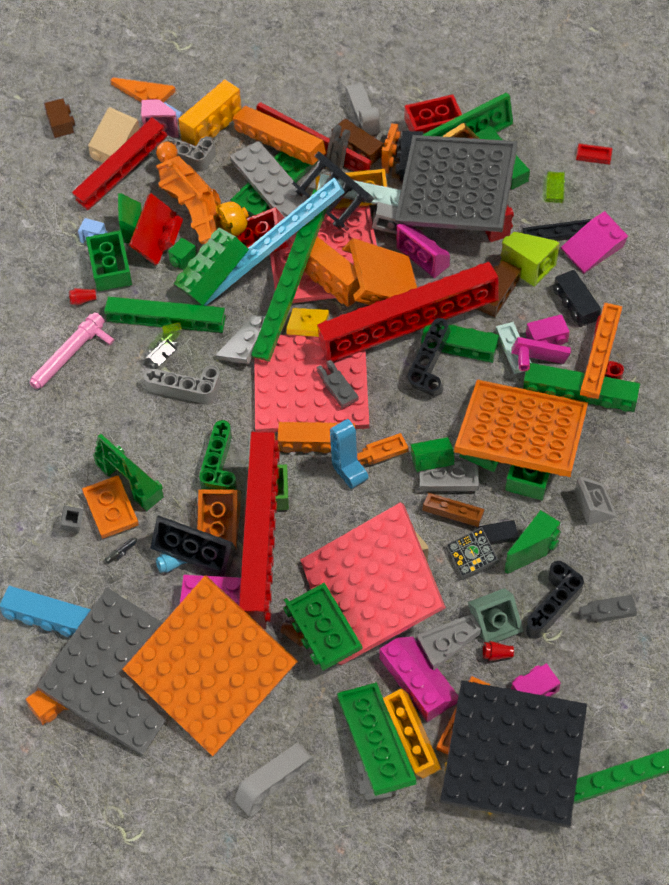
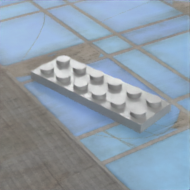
(267, 178)

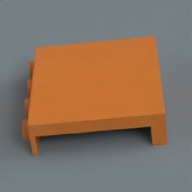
(379, 271)

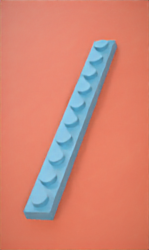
(282, 232)

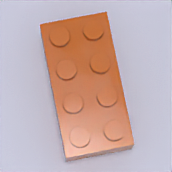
(332, 272)

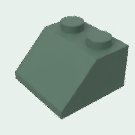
(496, 615)

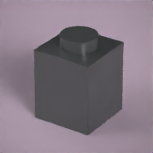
(71, 519)

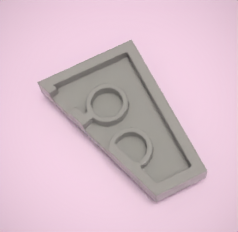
(241, 345)
(452, 478)
(448, 639)

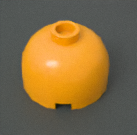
(232, 217)

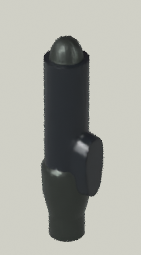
(121, 551)

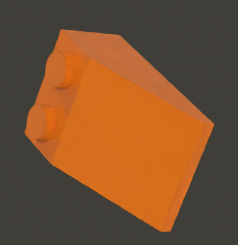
(219, 513)

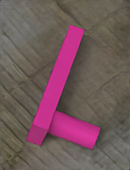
(539, 350)

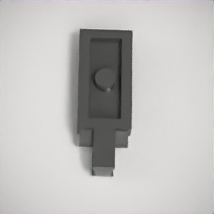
(609, 609)

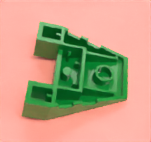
(111, 458)

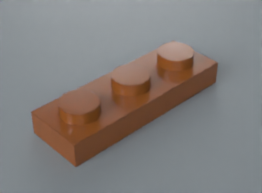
(453, 509)

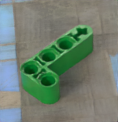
(217, 457)

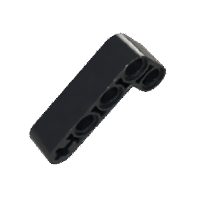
(431, 354)
(552, 603)

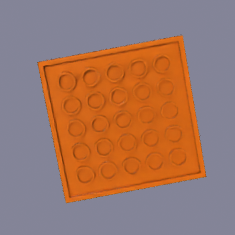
(522, 428)
(210, 665)

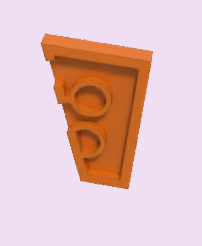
(390, 147)

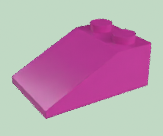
(595, 242)

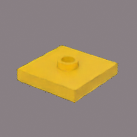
(305, 321)

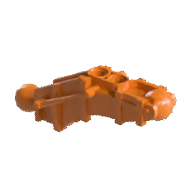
(190, 189)

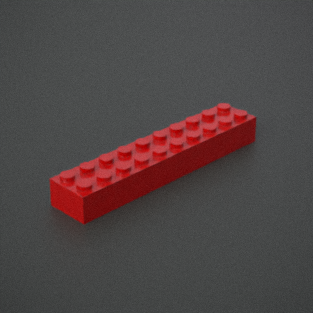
(408, 311)
(260, 527)

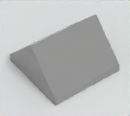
(593, 501)

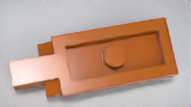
(383, 450)

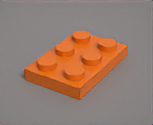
(110, 506)

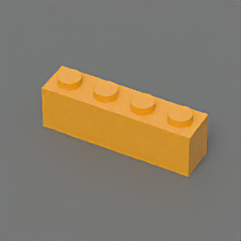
(412, 733)

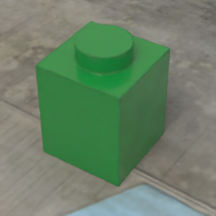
(182, 253)

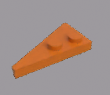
(144, 90)

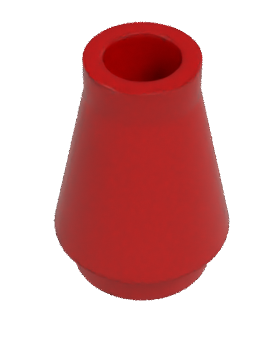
(80, 296)
(497, 651)

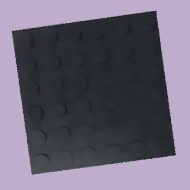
(514, 754)

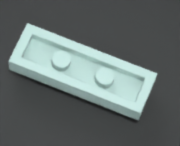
(507, 337)

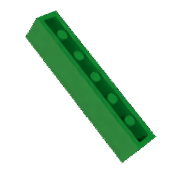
(568, 384)

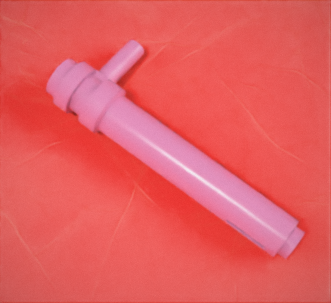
(85, 331)

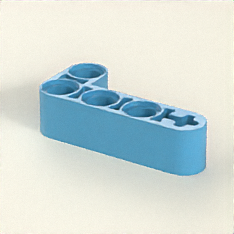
(345, 454)

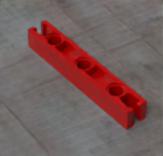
(120, 163)

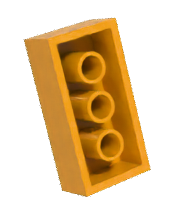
(210, 113)

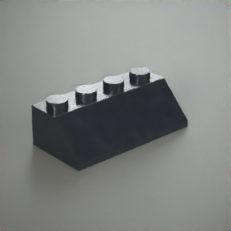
(192, 545)

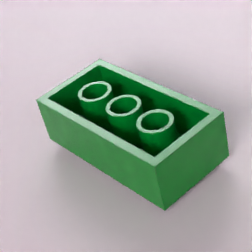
(211, 266)

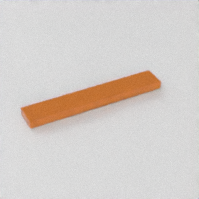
(601, 351)

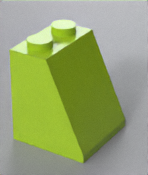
(532, 254)

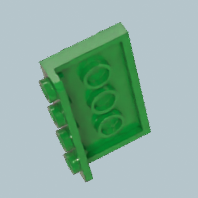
(322, 626)

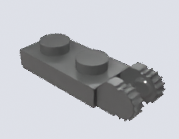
(337, 147)
(337, 385)

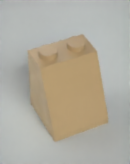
(111, 134)

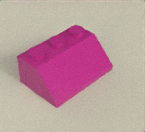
(422, 250)

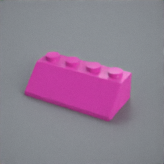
(414, 674)

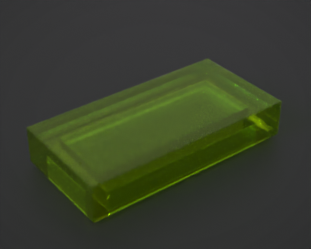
(555, 187)
(171, 329)

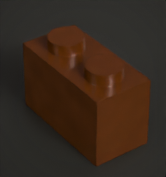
(59, 117)

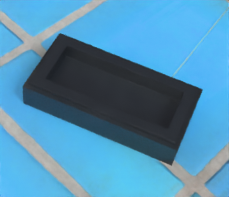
(501, 532)

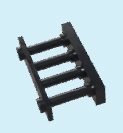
(348, 185)

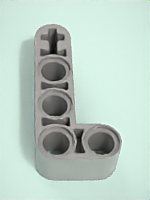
(365, 116)
(196, 156)
(159, 382)
(271, 777)

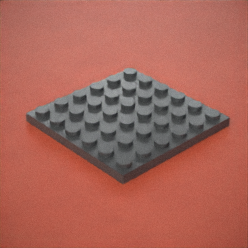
(457, 183)
(91, 674)

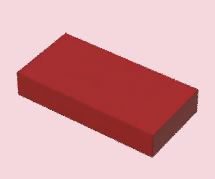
(594, 154)

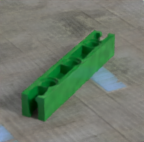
(165, 313)

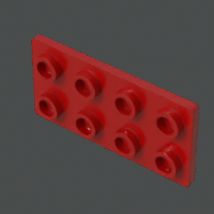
(155, 229)

